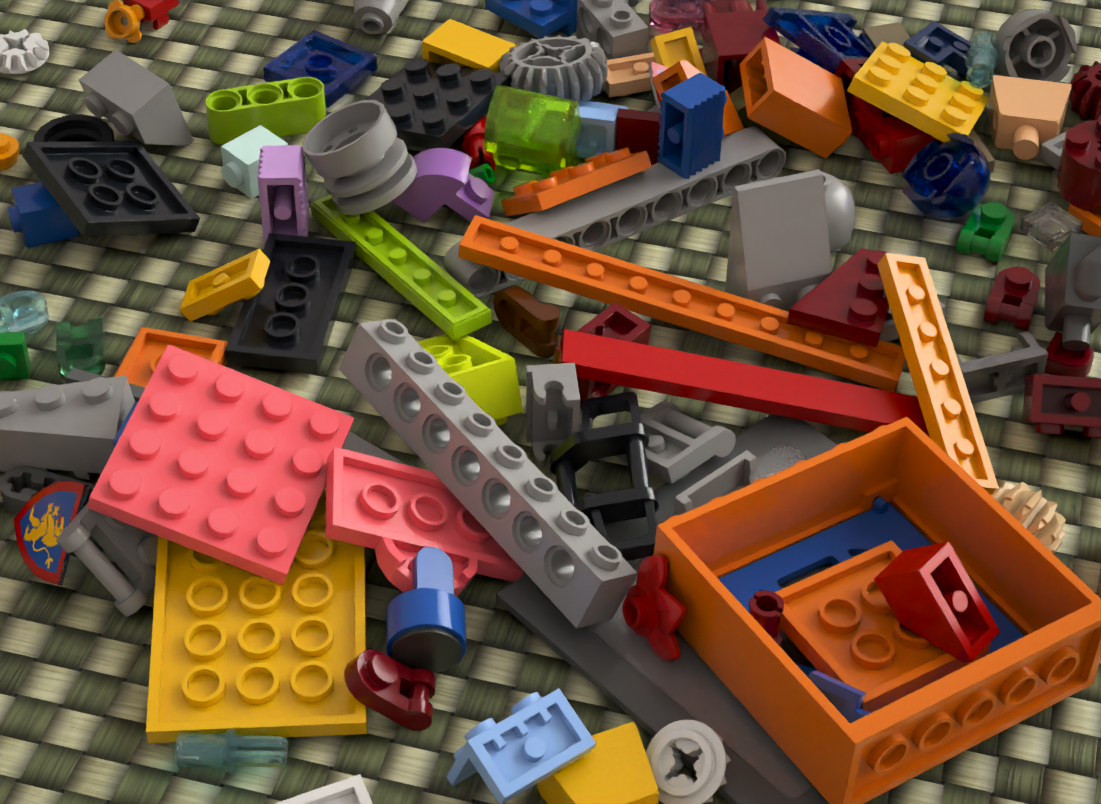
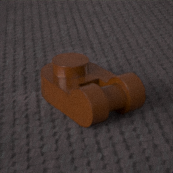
(528, 319)

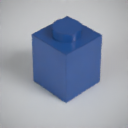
(39, 216)

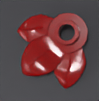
(653, 610)

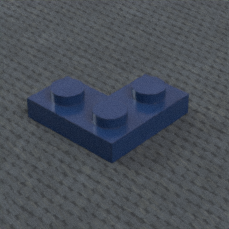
(940, 47)

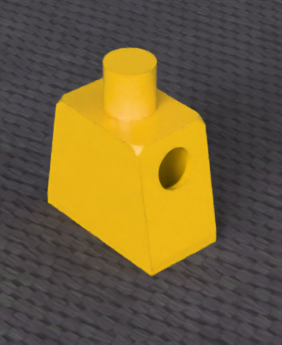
(609, 774)

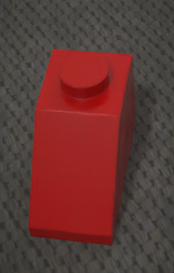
(938, 600)

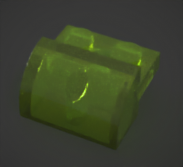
(532, 130)

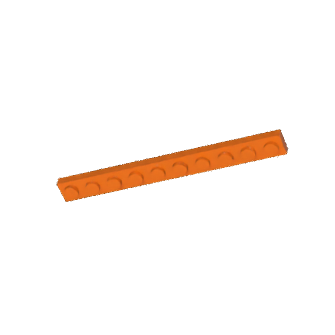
(677, 302)

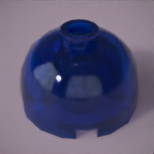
(947, 178)

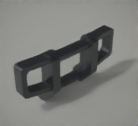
(606, 442)

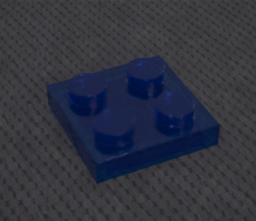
(326, 59)

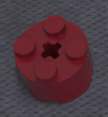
(1081, 166)

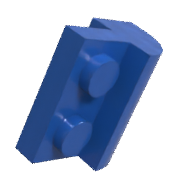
(537, 16)

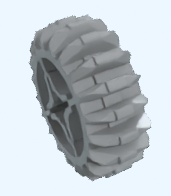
(557, 67)

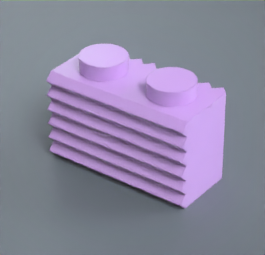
(283, 190)

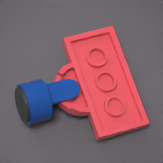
(421, 544)

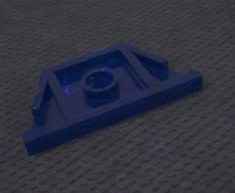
(821, 34)

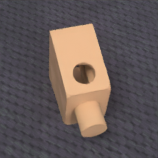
(1026, 113)

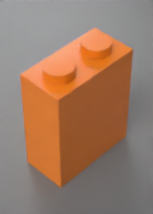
(795, 98)

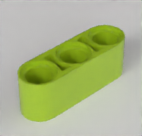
(279, 106)

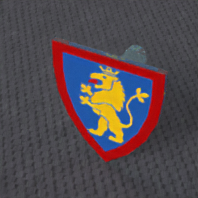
(41, 524)

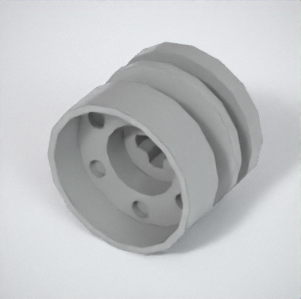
(360, 157)

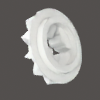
(22, 52)
(665, 761)

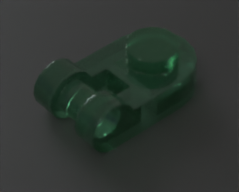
(81, 346)

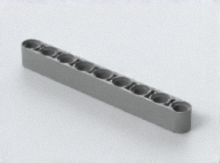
(633, 205)

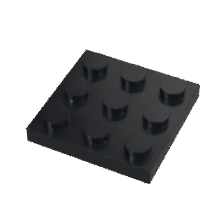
(437, 101)
(110, 188)

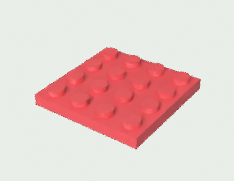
(221, 464)

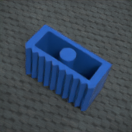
(691, 125)

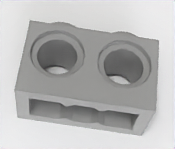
(613, 27)

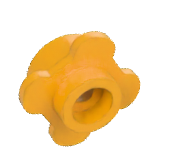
(114, 21)

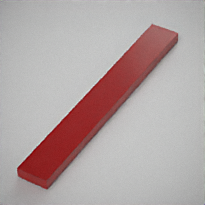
(736, 383)

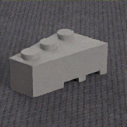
(63, 425)

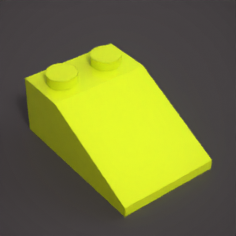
(482, 371)

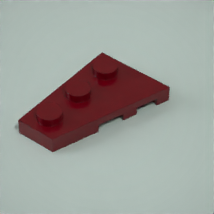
(847, 302)

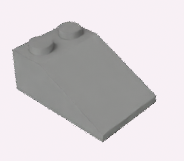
(778, 239)

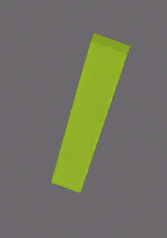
(406, 269)

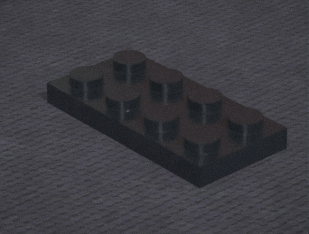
(297, 307)

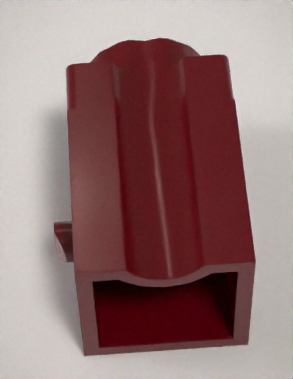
(729, 35)

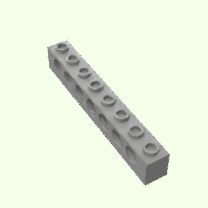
(488, 473)

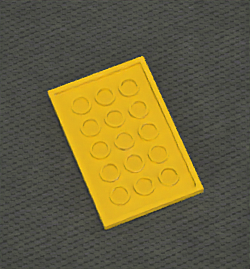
(256, 650)

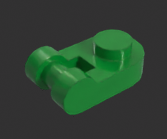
(987, 231)

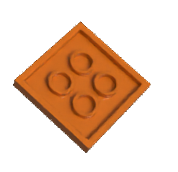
(853, 634)

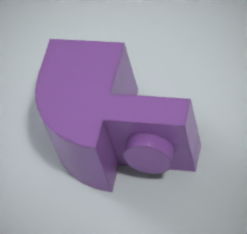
(445, 180)

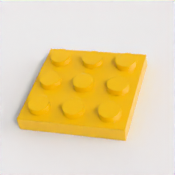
(918, 92)

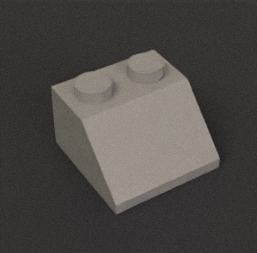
(135, 101)

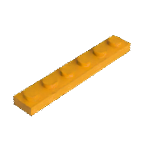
(935, 365)

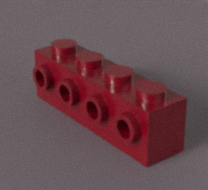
(1062, 402)

